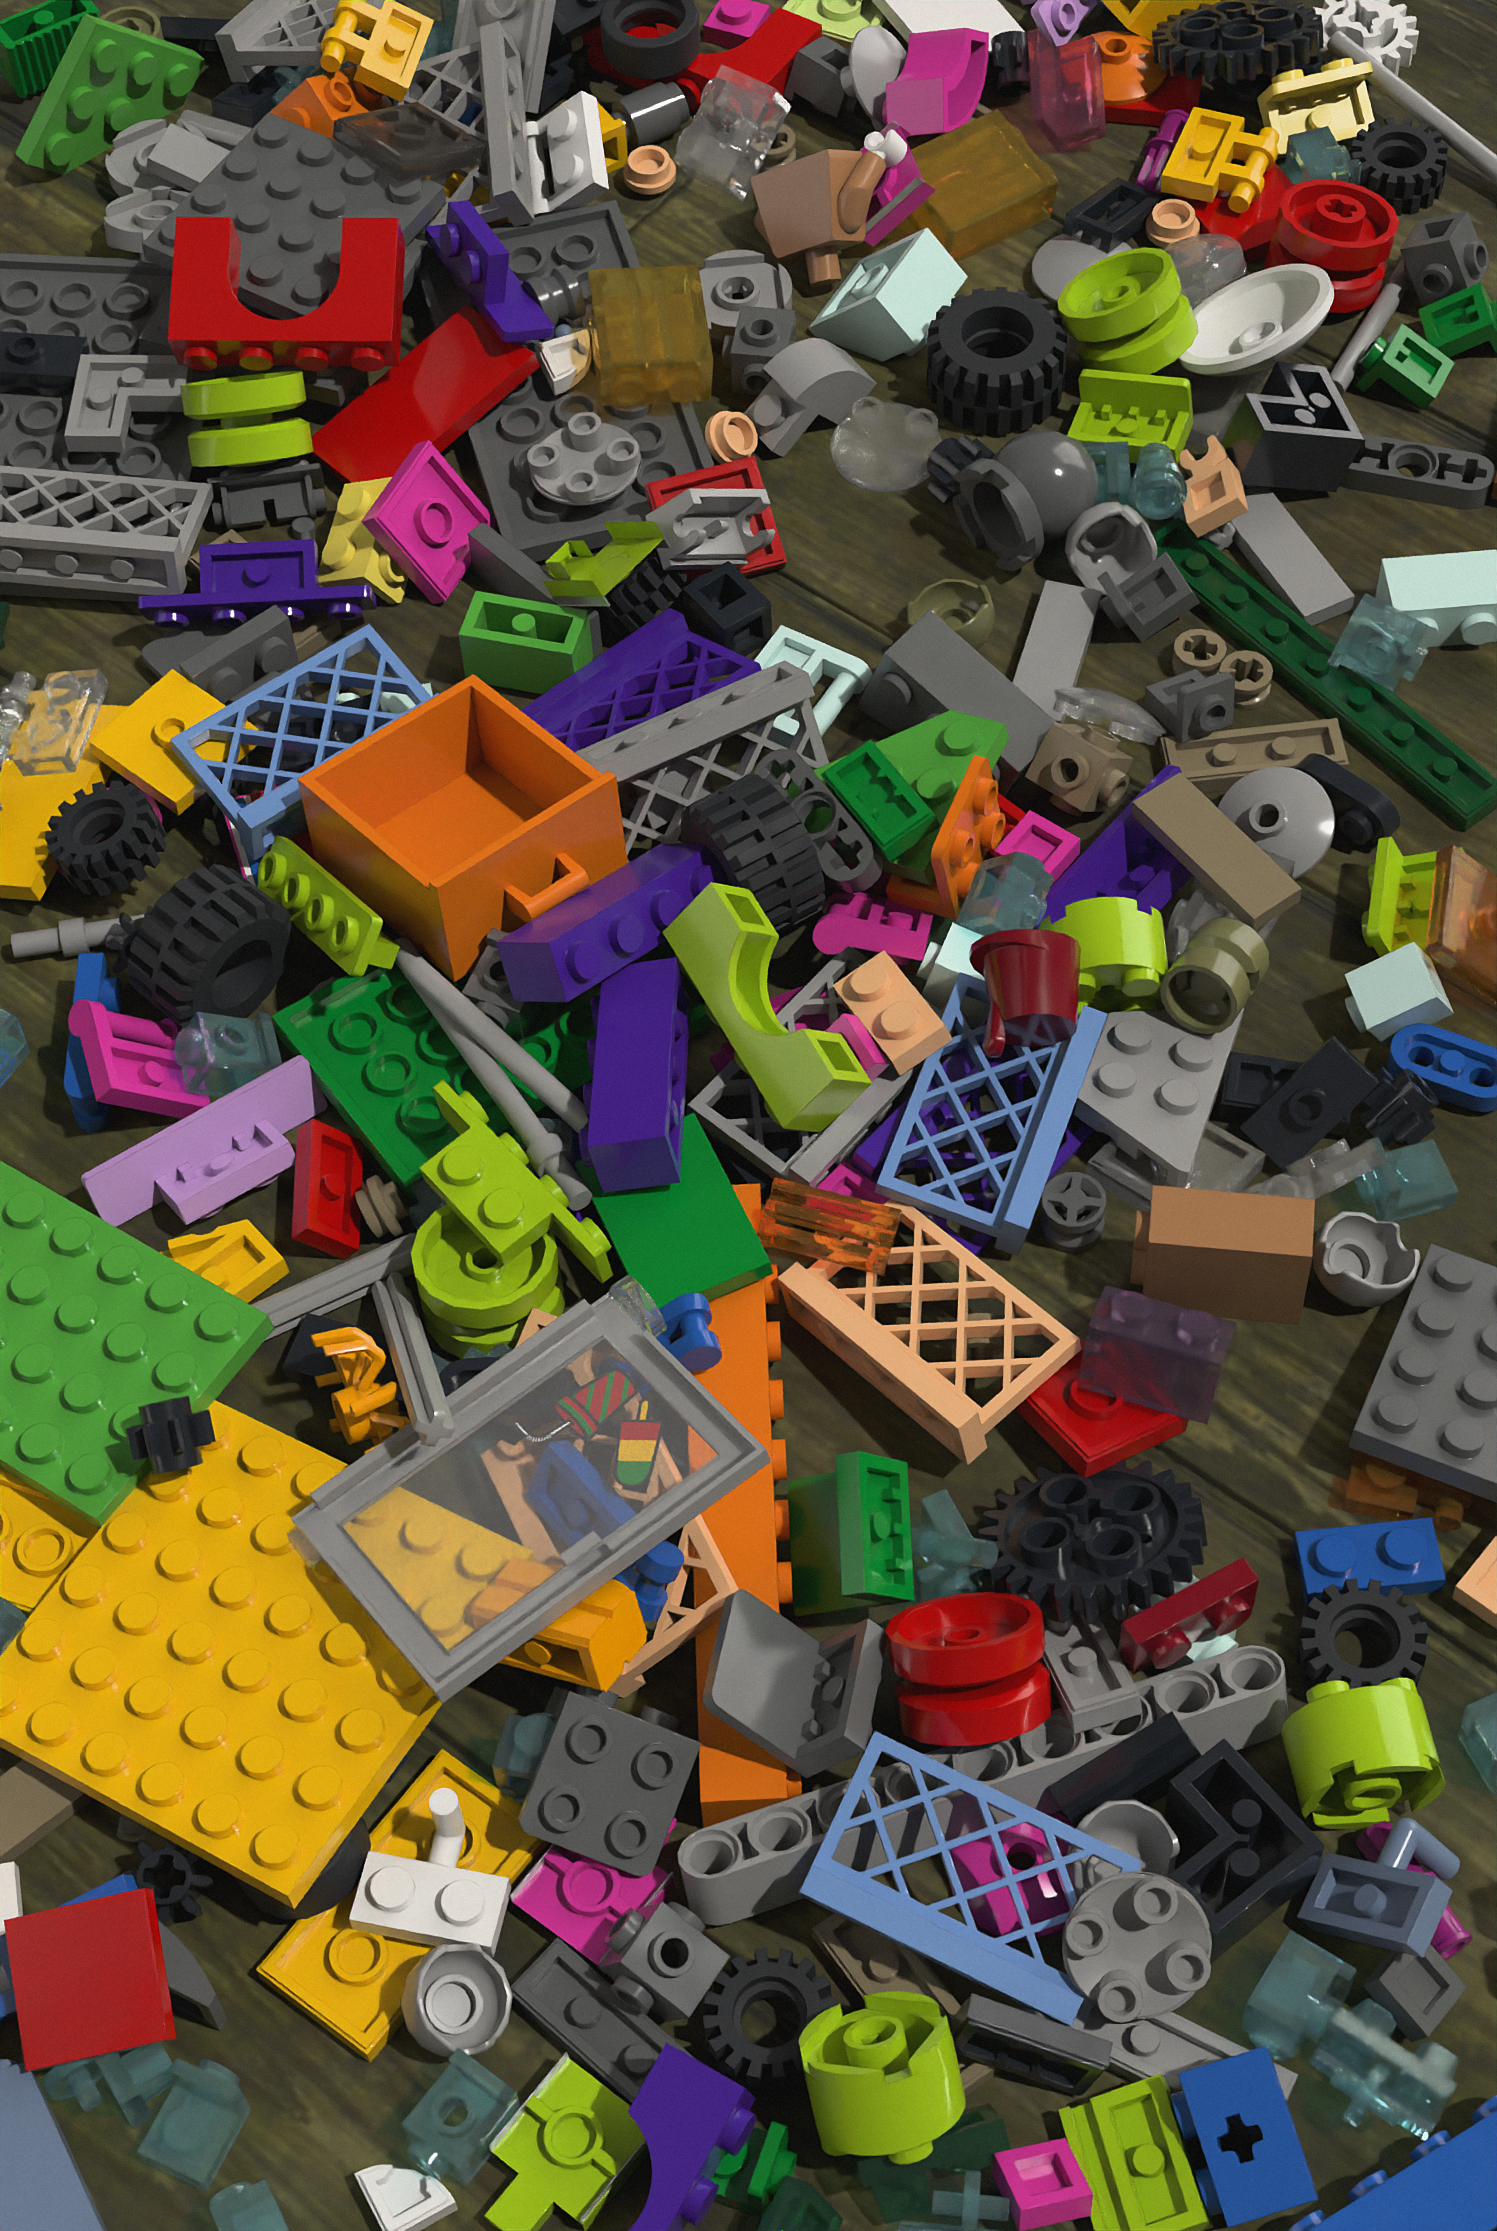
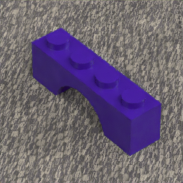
(689, 2125)

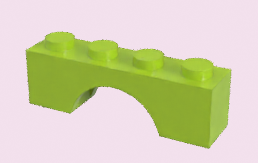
(726, 952)

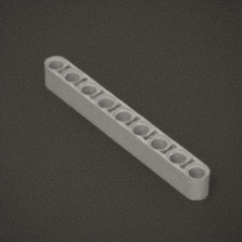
(766, 1854)

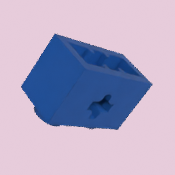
(1250, 2089)

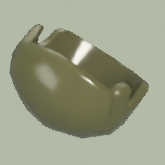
(959, 605)

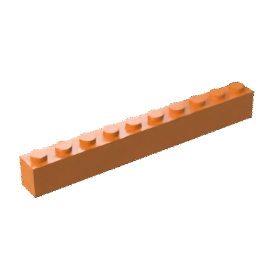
(745, 1528)

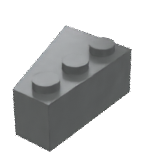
(939, 672)

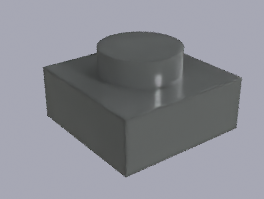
(1415, 1990)

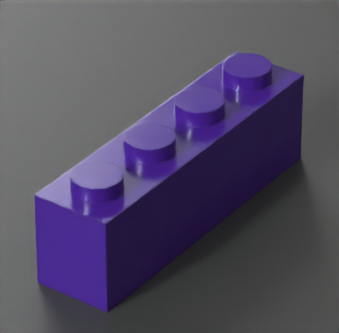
(605, 924)
(637, 1077)

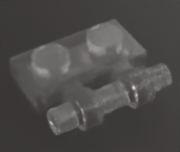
(57, 719)
(1321, 1171)

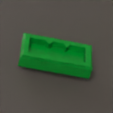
(880, 800)

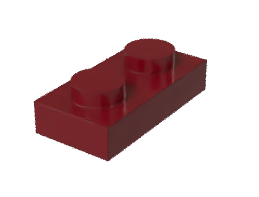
(1171, 1626)

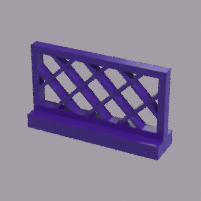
(636, 680)
(874, 1151)

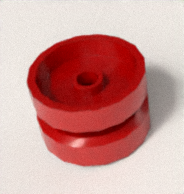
(1340, 231)
(969, 1669)

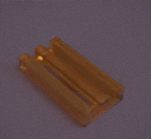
(831, 1217)

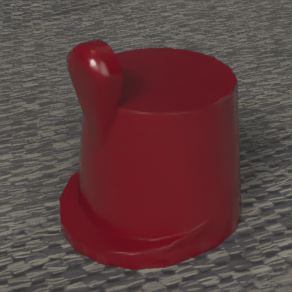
(1028, 987)

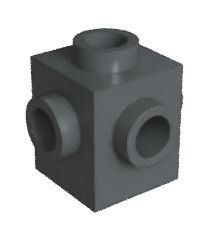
(1443, 256)
(757, 339)
(661, 1960)

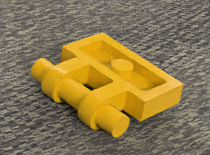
(389, 55)
(1204, 158)

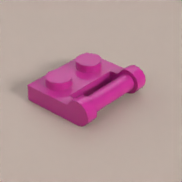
(872, 925)
(133, 1061)

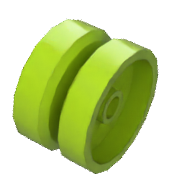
(1128, 313)
(247, 425)
(474, 1296)

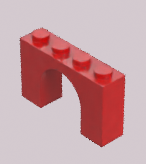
(764, 56)
(351, 328)

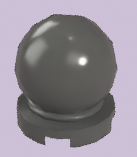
(1026, 495)

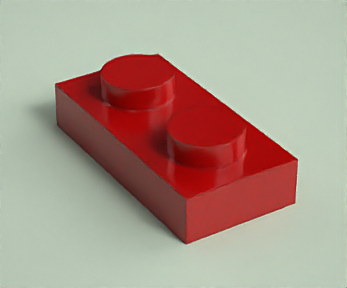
(325, 1189)

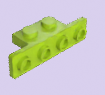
(325, 909)
(498, 1195)

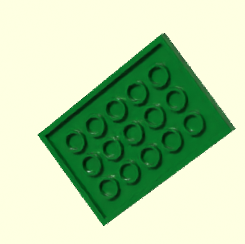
(384, 1051)

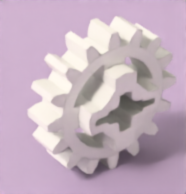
(1375, 27)

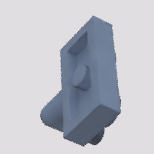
(1382, 1899)

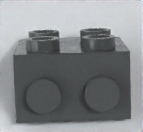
(225, 657)
(789, 1691)
(608, 1780)

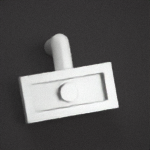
(432, 1898)

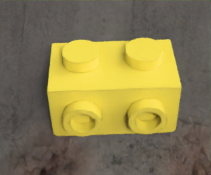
(1318, 100)
(353, 553)

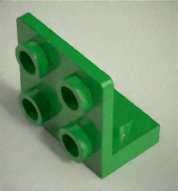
(851, 1536)

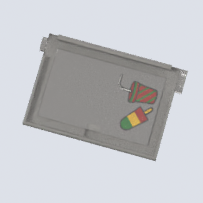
(549, 1488)

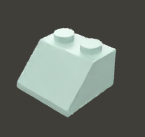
(891, 298)

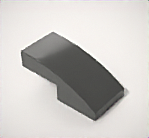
(188, 1983)

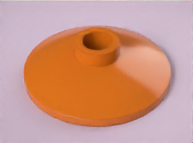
(1127, 67)

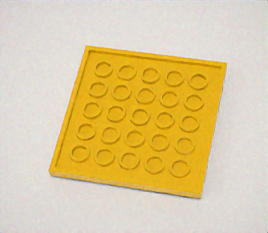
(213, 1671)

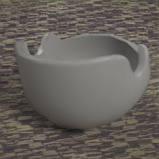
(1109, 540)
(1363, 1259)
(1131, 1829)
(456, 2000)

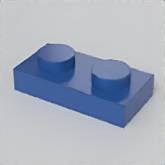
(1392, 1552)

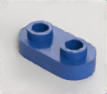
(1452, 1064)

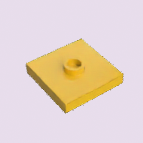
(140, 743)

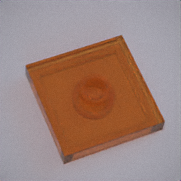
(1464, 920)

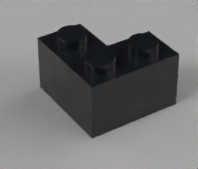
(1293, 432)
(1247, 1844)

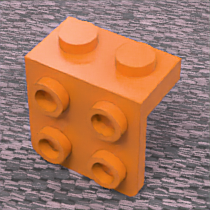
(327, 98)
(959, 848)

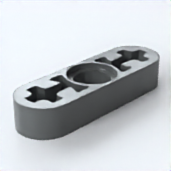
(1433, 459)
(841, 827)

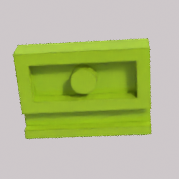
(1136, 2160)

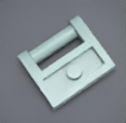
(817, 659)

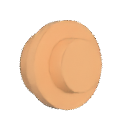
(649, 170)
(1171, 222)
(730, 436)

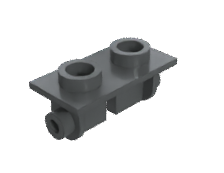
(292, 486)

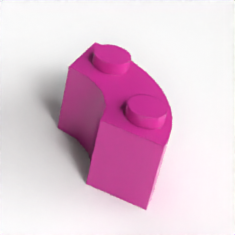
(939, 81)

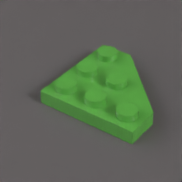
(103, 87)
(933, 762)

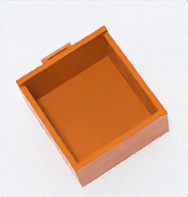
(462, 822)

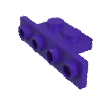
(482, 270)
(251, 578)
(1122, 864)

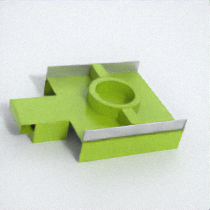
(595, 576)
(569, 2148)

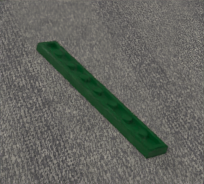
(1299, 657)

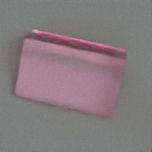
(1067, 90)

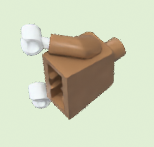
(822, 203)

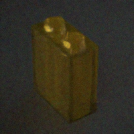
(984, 186)
(649, 335)

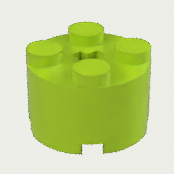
(1120, 953)
(1361, 1753)
(883, 2077)

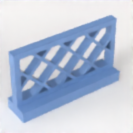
(281, 809)
(1036, 1141)
(926, 1929)

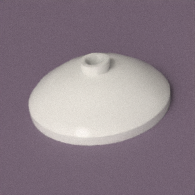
(1258, 320)

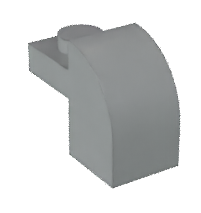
(805, 382)

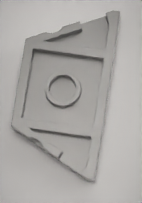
(1155, 1086)

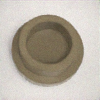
(383, 1207)

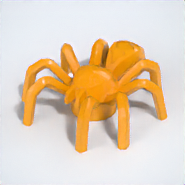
(365, 1406)

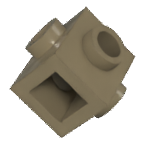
(1081, 768)

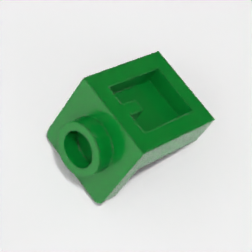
(1461, 321)
(1406, 365)
(756, 2171)

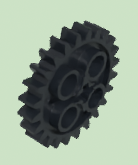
(1237, 39)
(1095, 1539)

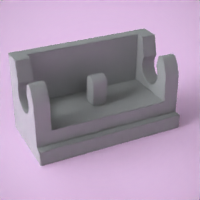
(710, 528)

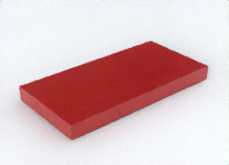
(429, 397)

